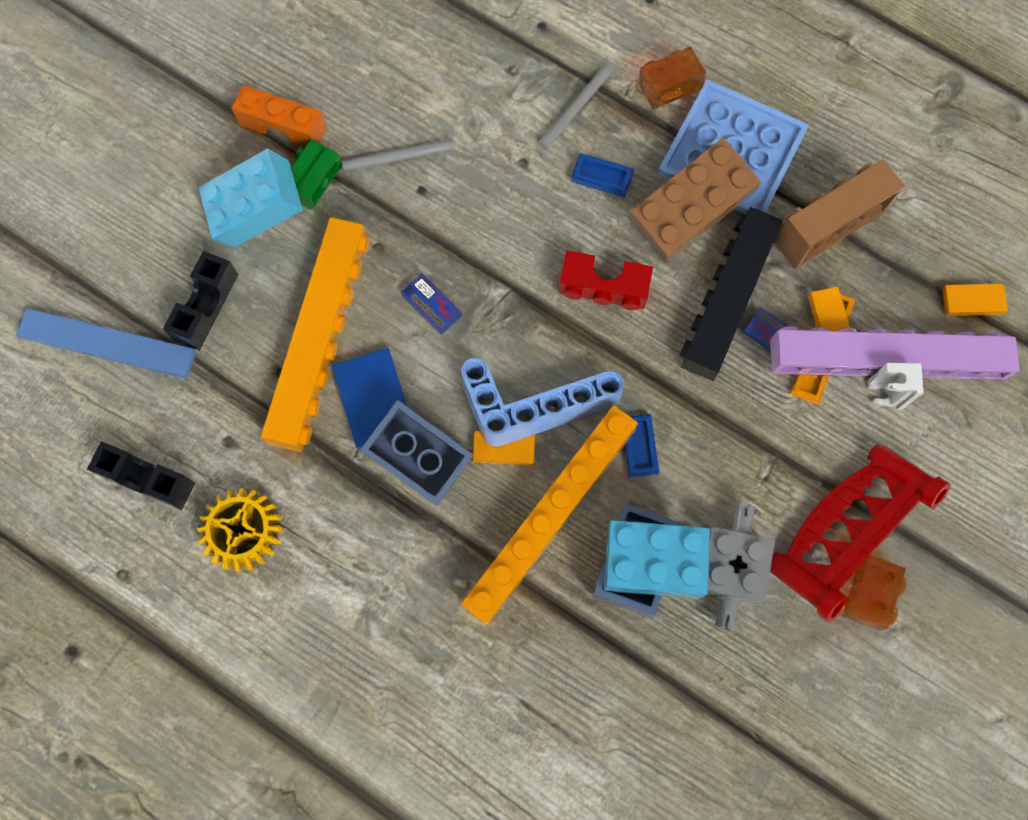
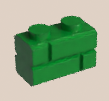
(314, 171)

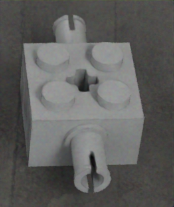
(753, 557)

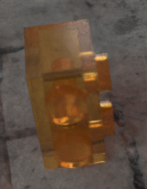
(671, 77)
(875, 593)

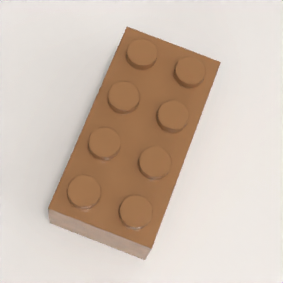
(695, 199)
(838, 213)

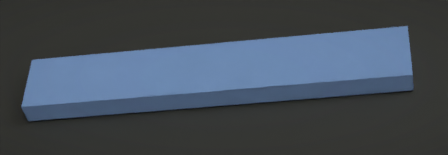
(106, 343)

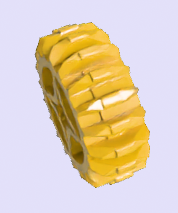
(237, 541)

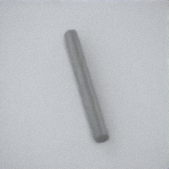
(575, 106)
(397, 155)

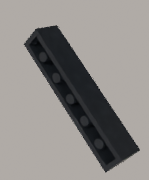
(731, 294)

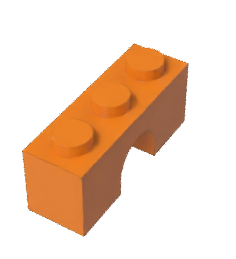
(260, 109)

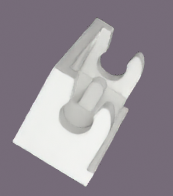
(900, 382)

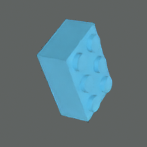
(250, 198)
(657, 559)

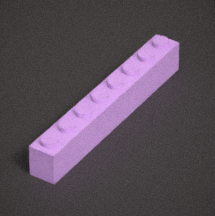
(867, 352)

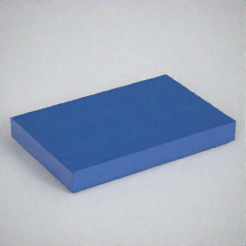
(368, 391)

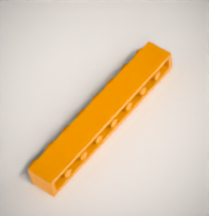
(315, 336)
(549, 515)

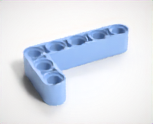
(534, 406)

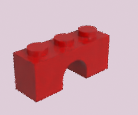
(581, 281)

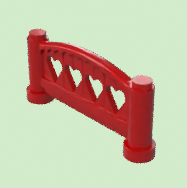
(821, 582)

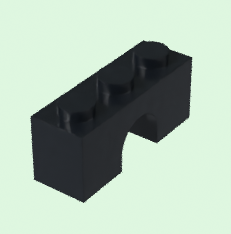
(212, 283)
(141, 476)

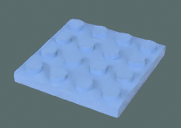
(755, 131)

